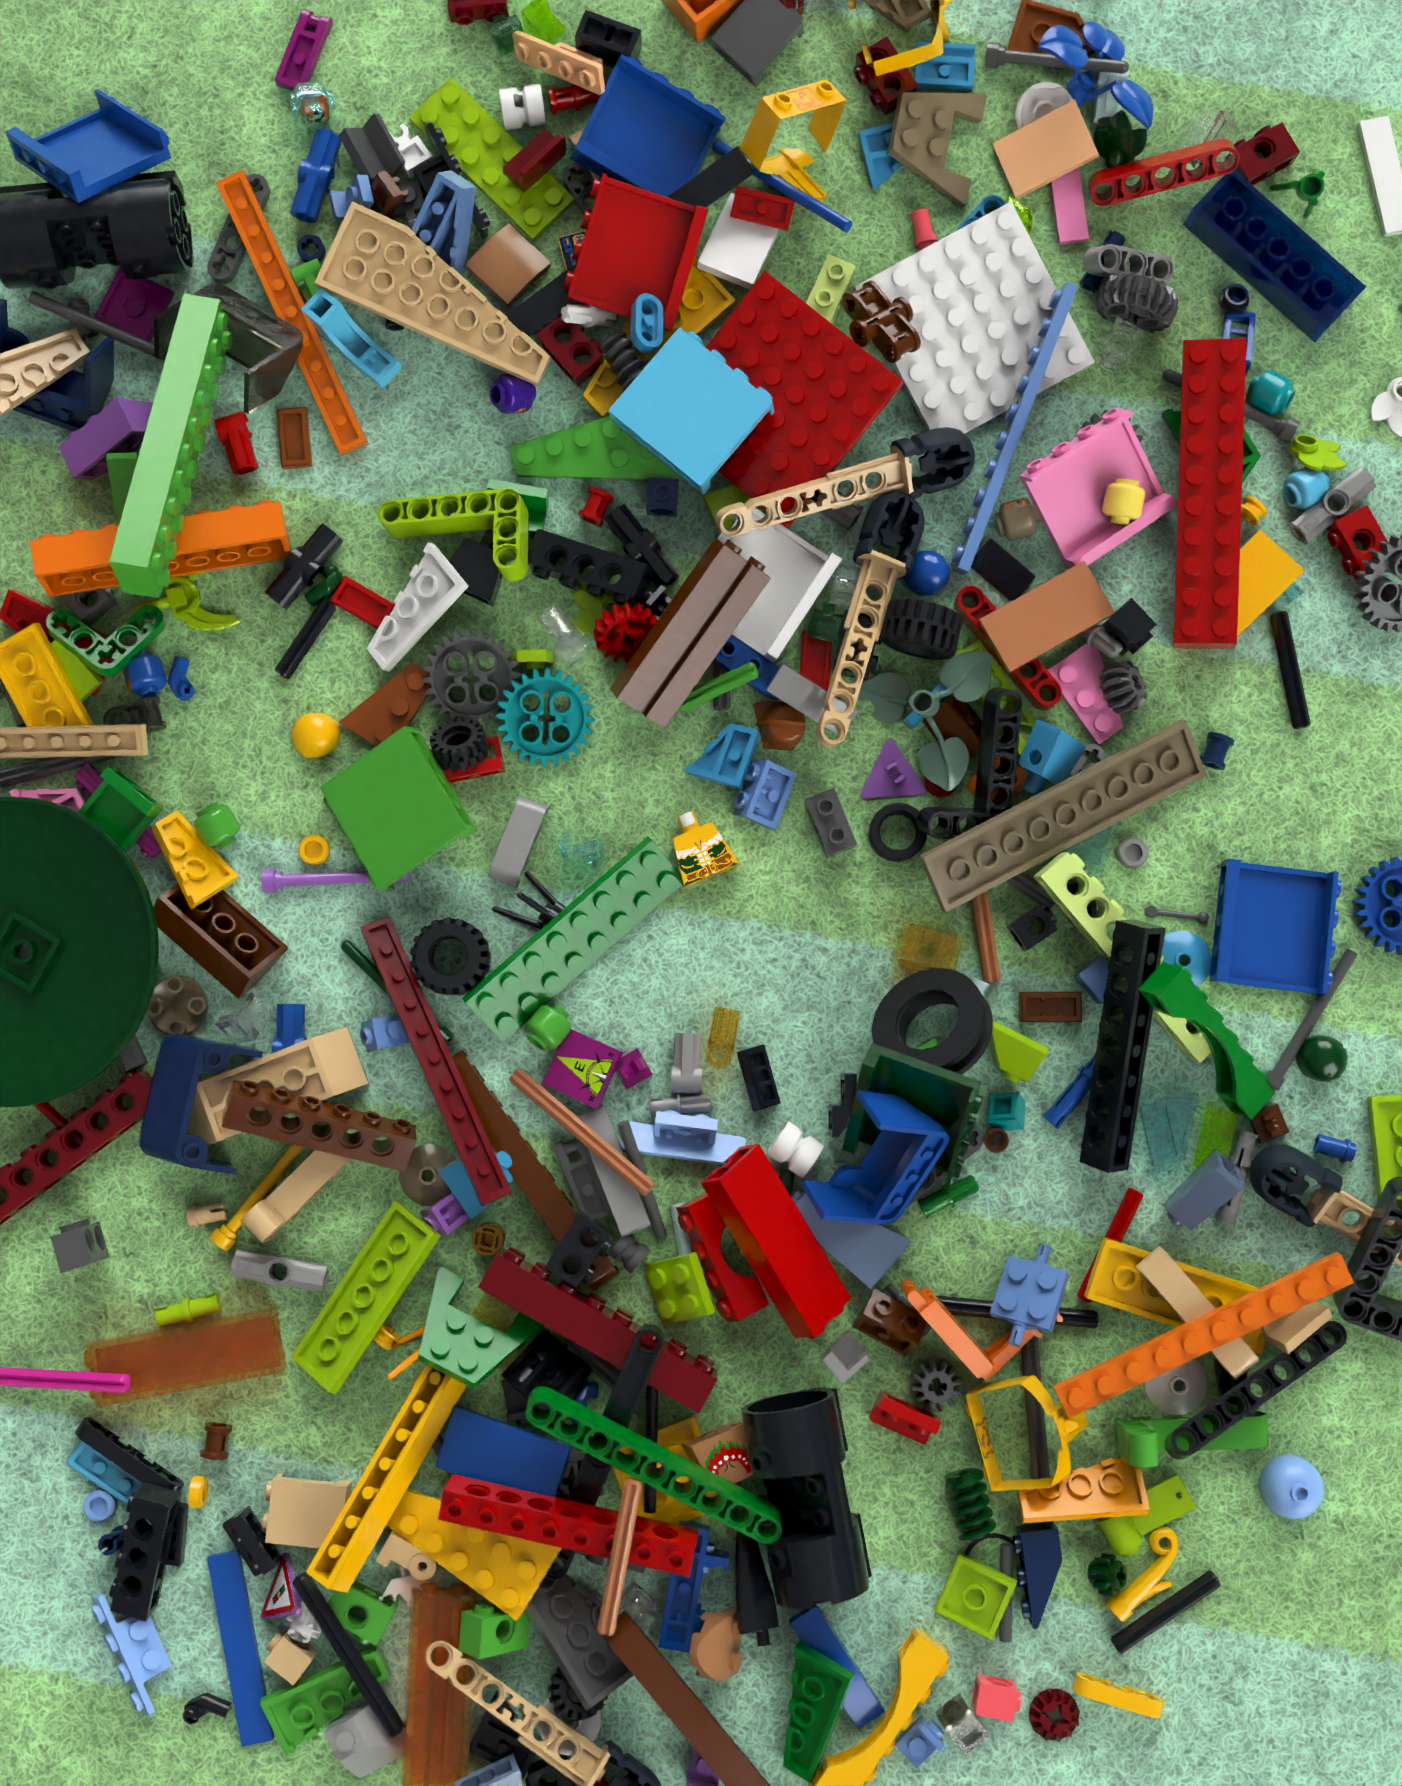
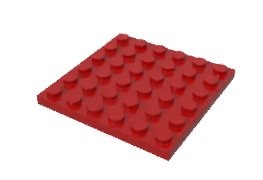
(820, 387)

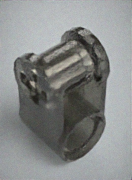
(138, 712)

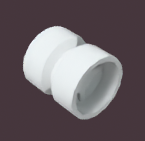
(533, 110)
(795, 1149)

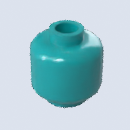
(1271, 392)

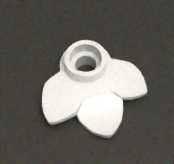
(1389, 407)

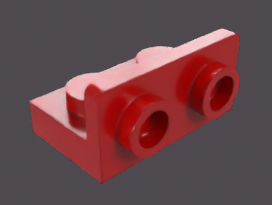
(904, 1418)

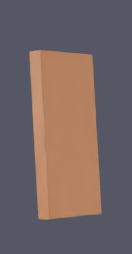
(1046, 617)

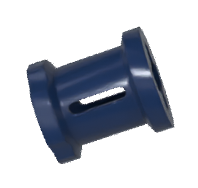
(1216, 750)

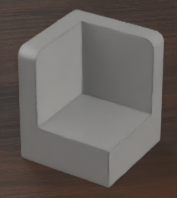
(845, 1357)

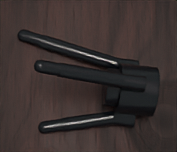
(547, 913)

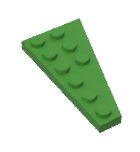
(588, 451)

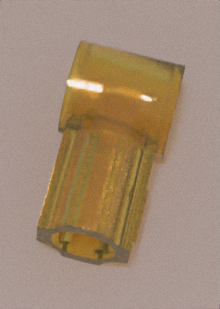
(723, 1034)

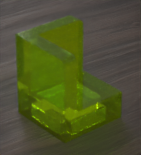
(541, 21)

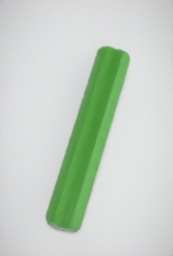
(720, 685)

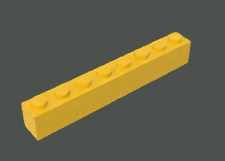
(385, 1480)

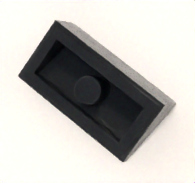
(1002, 570)

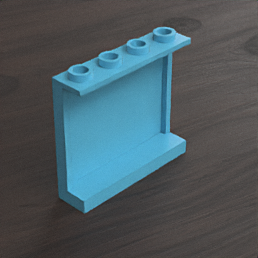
(690, 408)

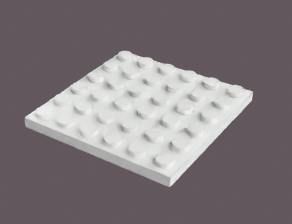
(977, 319)

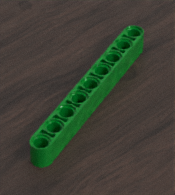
(660, 1478)

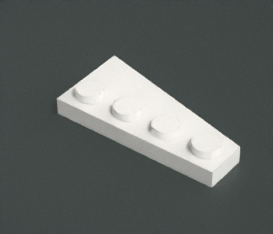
(425, 599)

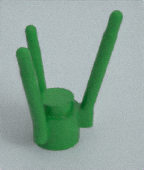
(1307, 189)

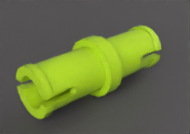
(188, 1309)

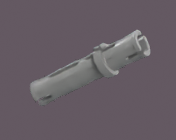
(1246, 1142)

